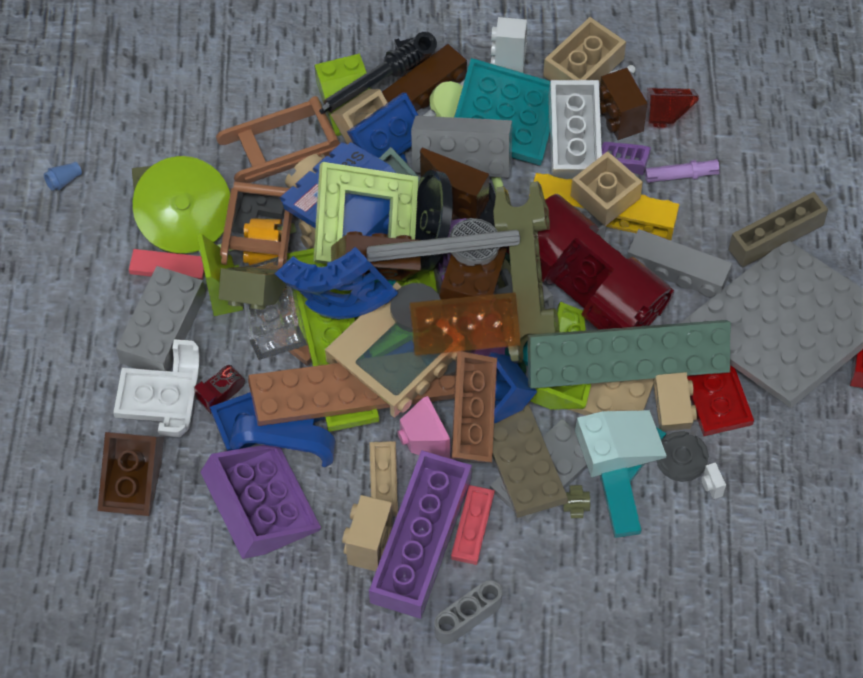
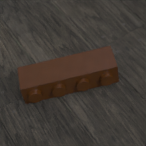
(420, 82)

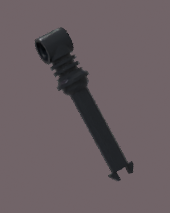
(394, 64)

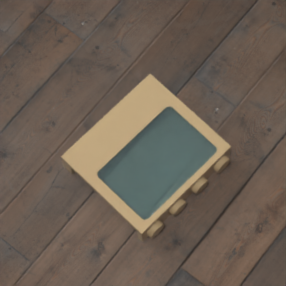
(384, 359)

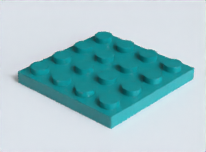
(509, 95)

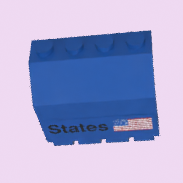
(361, 212)

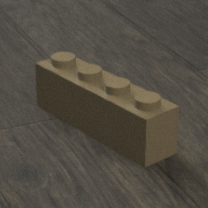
(778, 228)

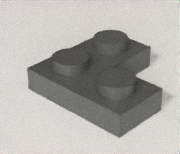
(253, 205)

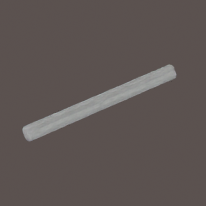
(442, 245)

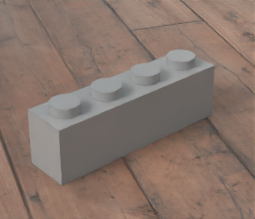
(681, 263)

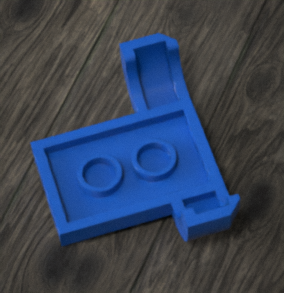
(293, 435)

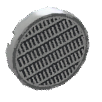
(470, 227)

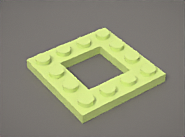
(341, 179)

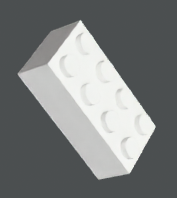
(574, 126)

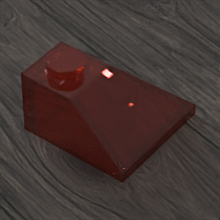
(668, 104)

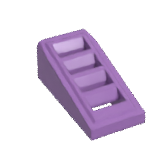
(635, 151)

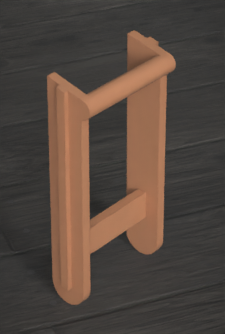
(259, 167)
(251, 244)

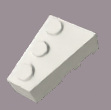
(509, 43)

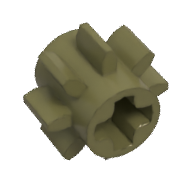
(577, 501)

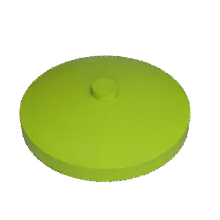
(180, 201)

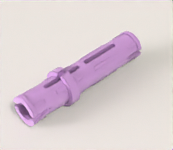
(687, 170)

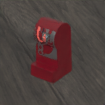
(219, 387)

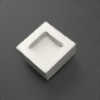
(713, 481)

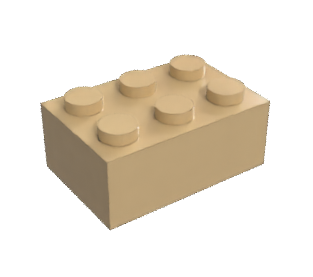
(585, 54)

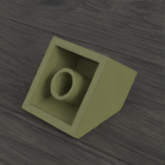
(250, 286)

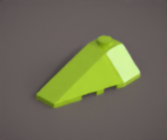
(571, 395)

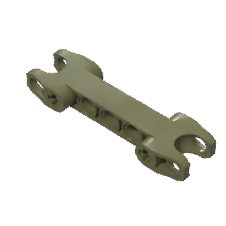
(526, 263)

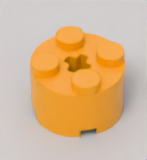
(261, 229)

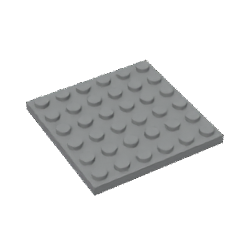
(789, 322)

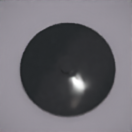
(433, 212)

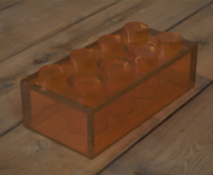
(464, 323)

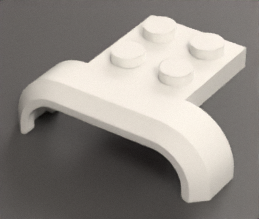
(161, 394)

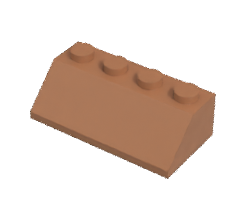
(474, 408)

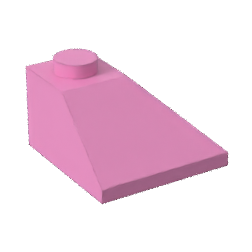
(424, 430)

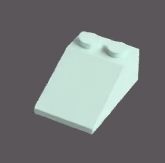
(618, 440)

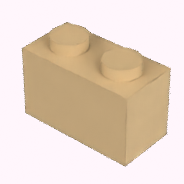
(674, 402)

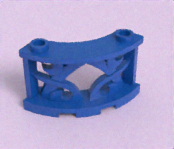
(340, 274)

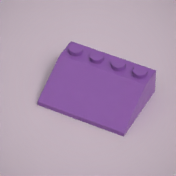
(259, 499)

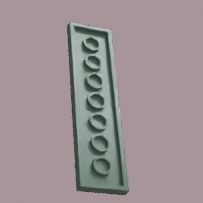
(628, 353)

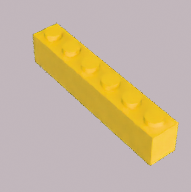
(645, 214)

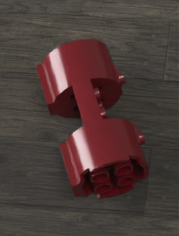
(597, 276)

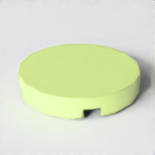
(445, 99)

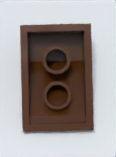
(468, 184)
(129, 473)

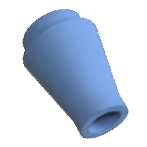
(61, 175)

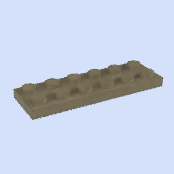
(526, 465)

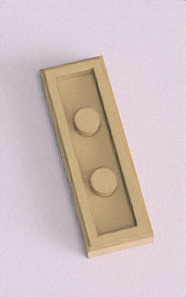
(384, 473)

